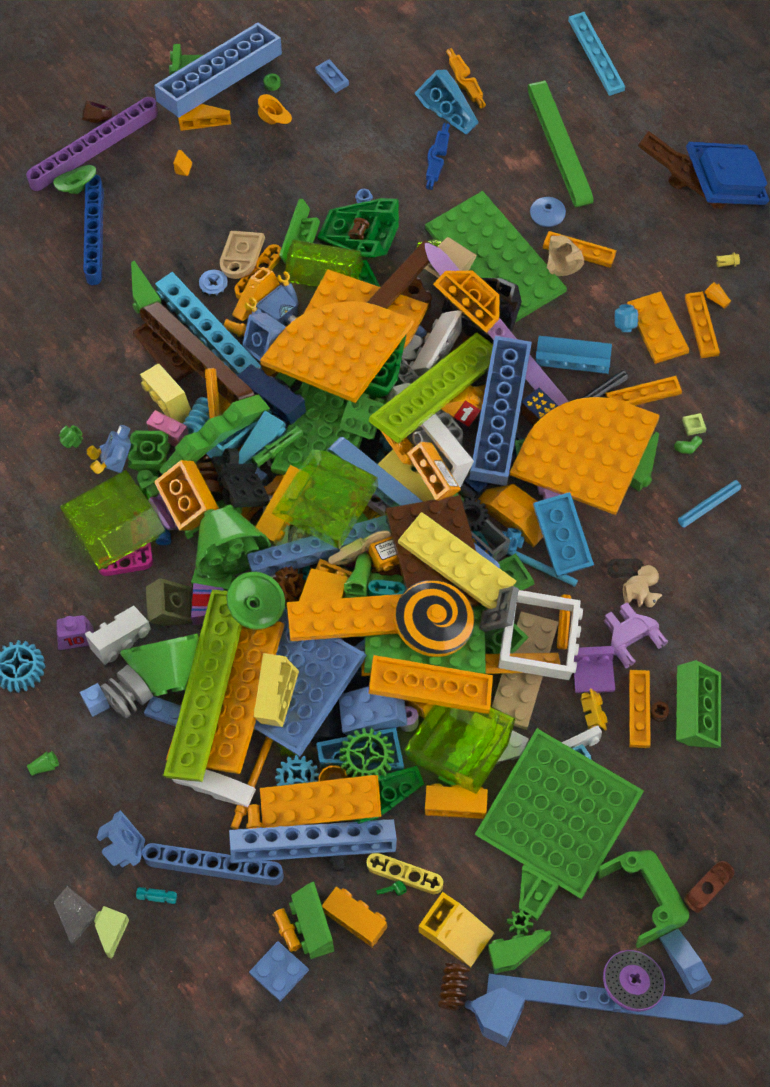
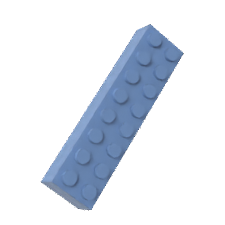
(218, 69)
(500, 411)

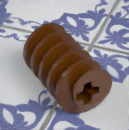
(452, 986)

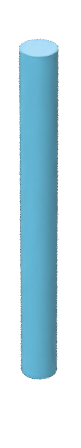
(544, 568)

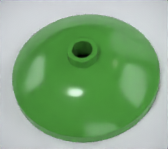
(261, 591)

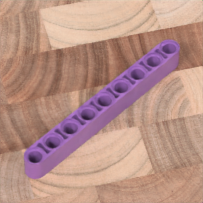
(92, 143)

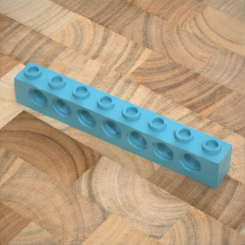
(206, 320)

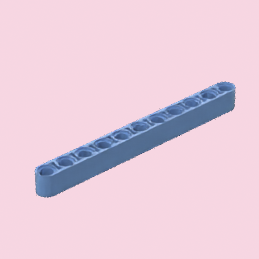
(388, 487)

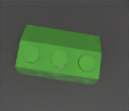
(311, 921)

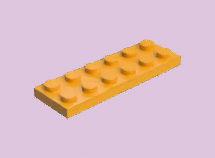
(342, 617)
(430, 684)
(321, 802)

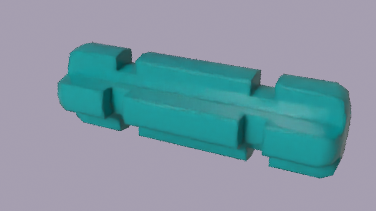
(156, 895)

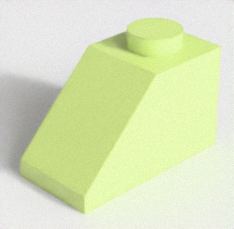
(110, 928)

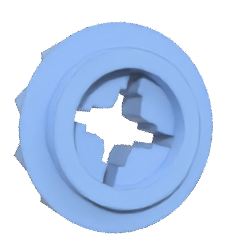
(214, 276)

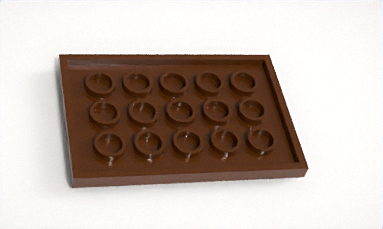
(448, 514)

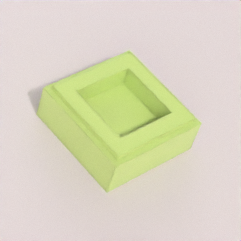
(694, 424)

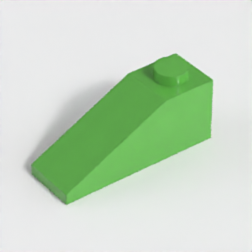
(142, 290)
(642, 476)

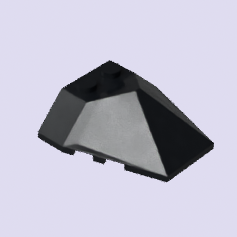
(508, 307)

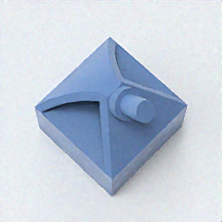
(261, 334)
(497, 1014)

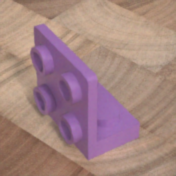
(594, 670)

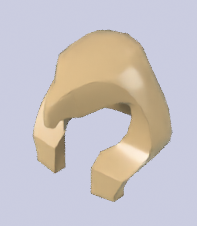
(564, 256)

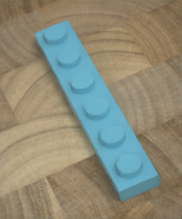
(596, 53)

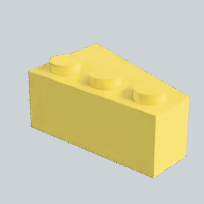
(166, 393)
(275, 689)

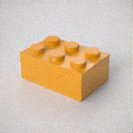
(185, 494)

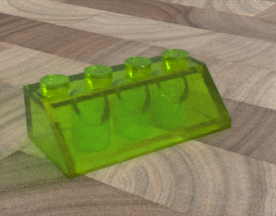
(310, 261)

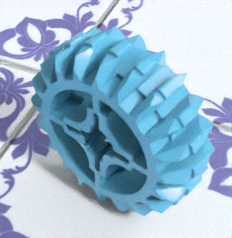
(33, 668)

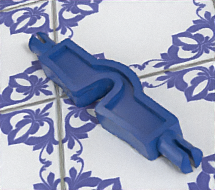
(438, 149)

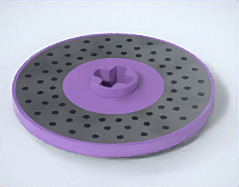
(618, 976)

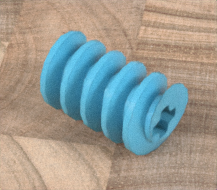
(198, 415)

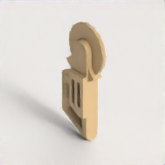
(351, 551)

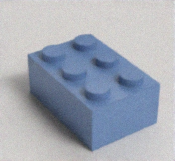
(370, 711)

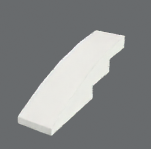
(222, 788)

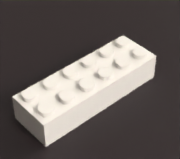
(447, 446)

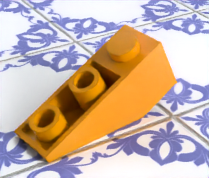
(258, 287)

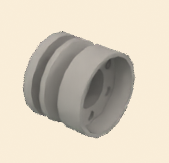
(126, 691)

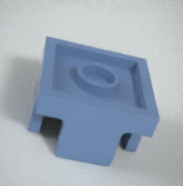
(126, 840)

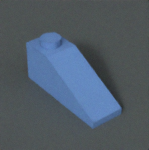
(686, 961)

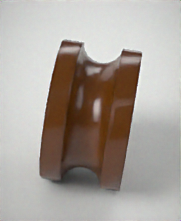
(657, 717)

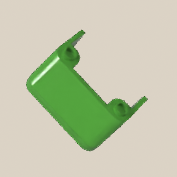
(672, 910)

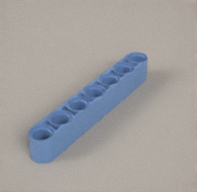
(204, 858)

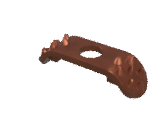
(718, 877)

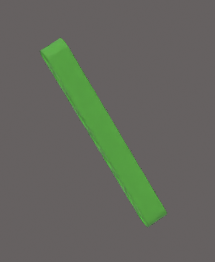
(560, 144)

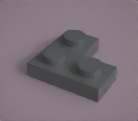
(503, 614)

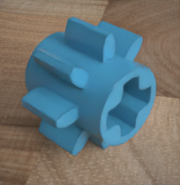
(515, 537)

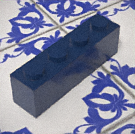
(278, 397)

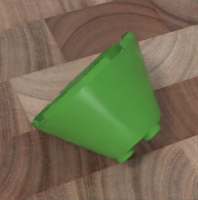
(225, 542)
(163, 663)

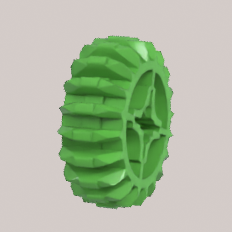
(375, 757)

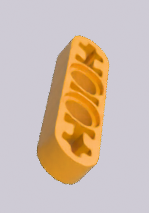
(263, 258)

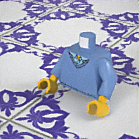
(279, 304)
(112, 452)

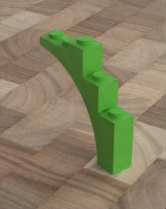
(216, 430)

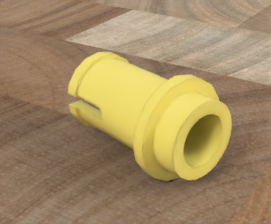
(728, 260)

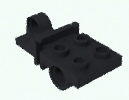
(240, 482)

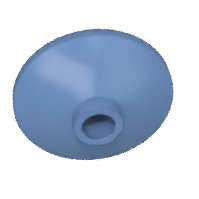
(547, 217)

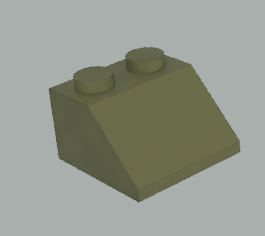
(168, 603)

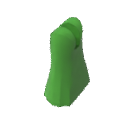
(358, 581)

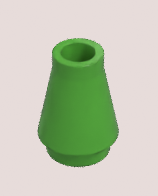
(44, 763)

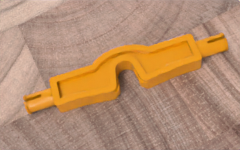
(470, 84)

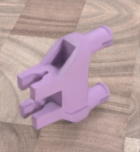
(630, 631)

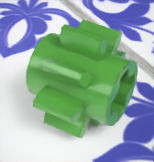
(71, 436)
(519, 929)

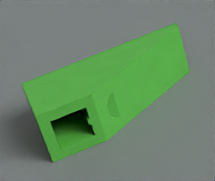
(511, 953)

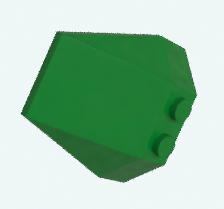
(383, 224)

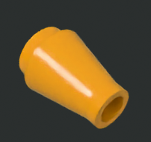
(717, 295)

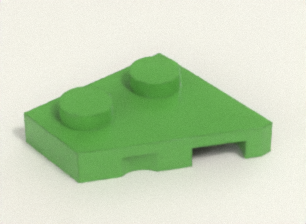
(535, 892)

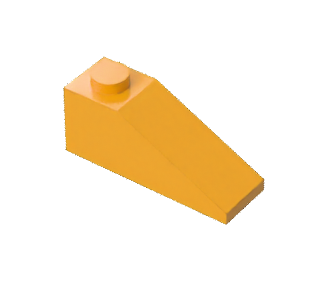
(203, 117)

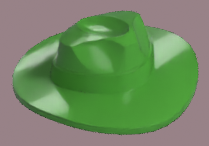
(74, 180)

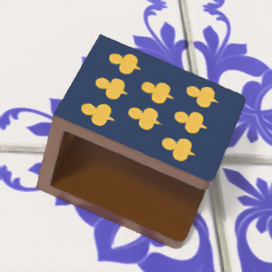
(536, 406)

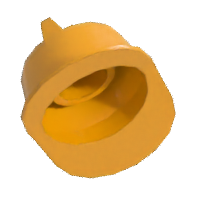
(272, 111)

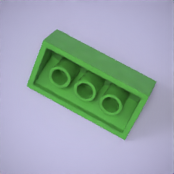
(698, 705)

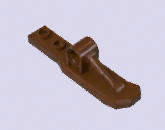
(678, 164)

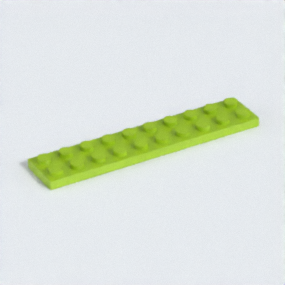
(434, 389)
(204, 692)

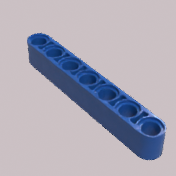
(93, 230)

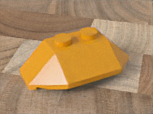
(471, 297)
(514, 510)

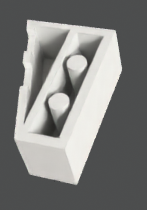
(118, 634)

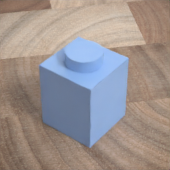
(94, 699)

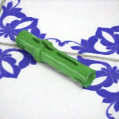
(271, 450)

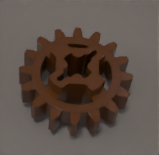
(292, 585)

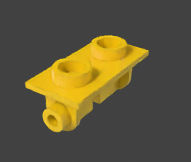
(593, 702)

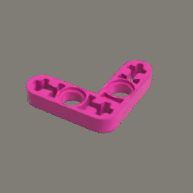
(135, 562)

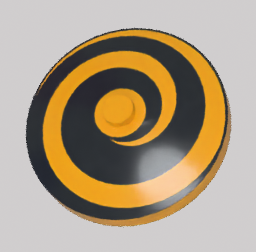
(434, 618)

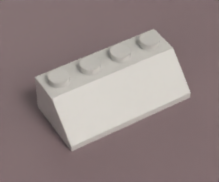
(438, 342)

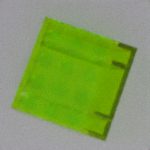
(326, 497)
(112, 519)
(461, 744)

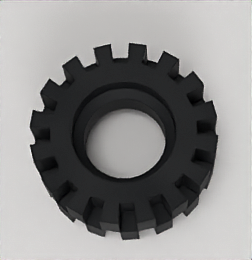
(479, 509)

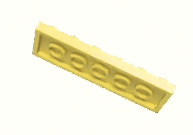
(455, 560)

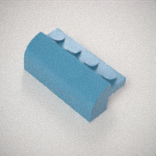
(573, 354)

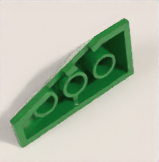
(387, 375)
(395, 788)

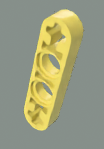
(403, 876)

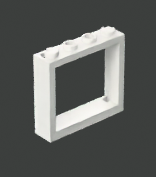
(537, 667)

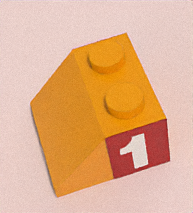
(466, 405)

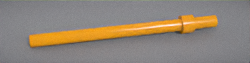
(241, 810)

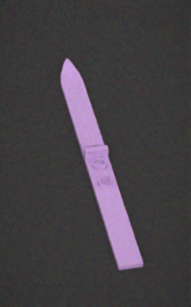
(534, 374)

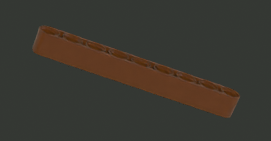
(194, 351)

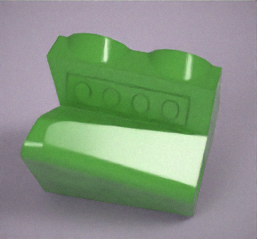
(148, 451)

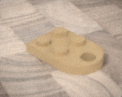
(241, 251)

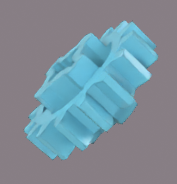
(296, 768)

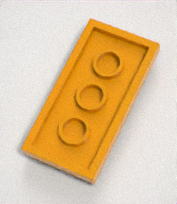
(659, 328)

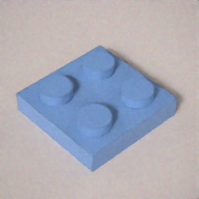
(278, 971)

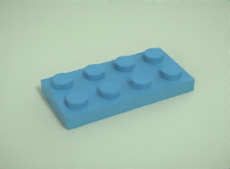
(563, 534)

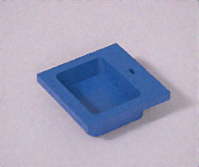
(728, 173)

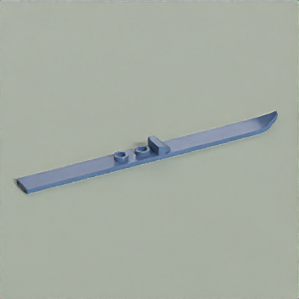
(598, 999)

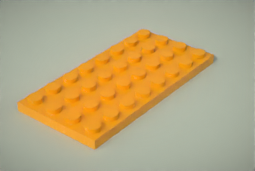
(237, 711)

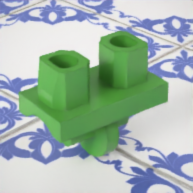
(147, 485)

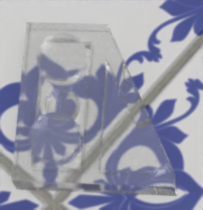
(74, 913)

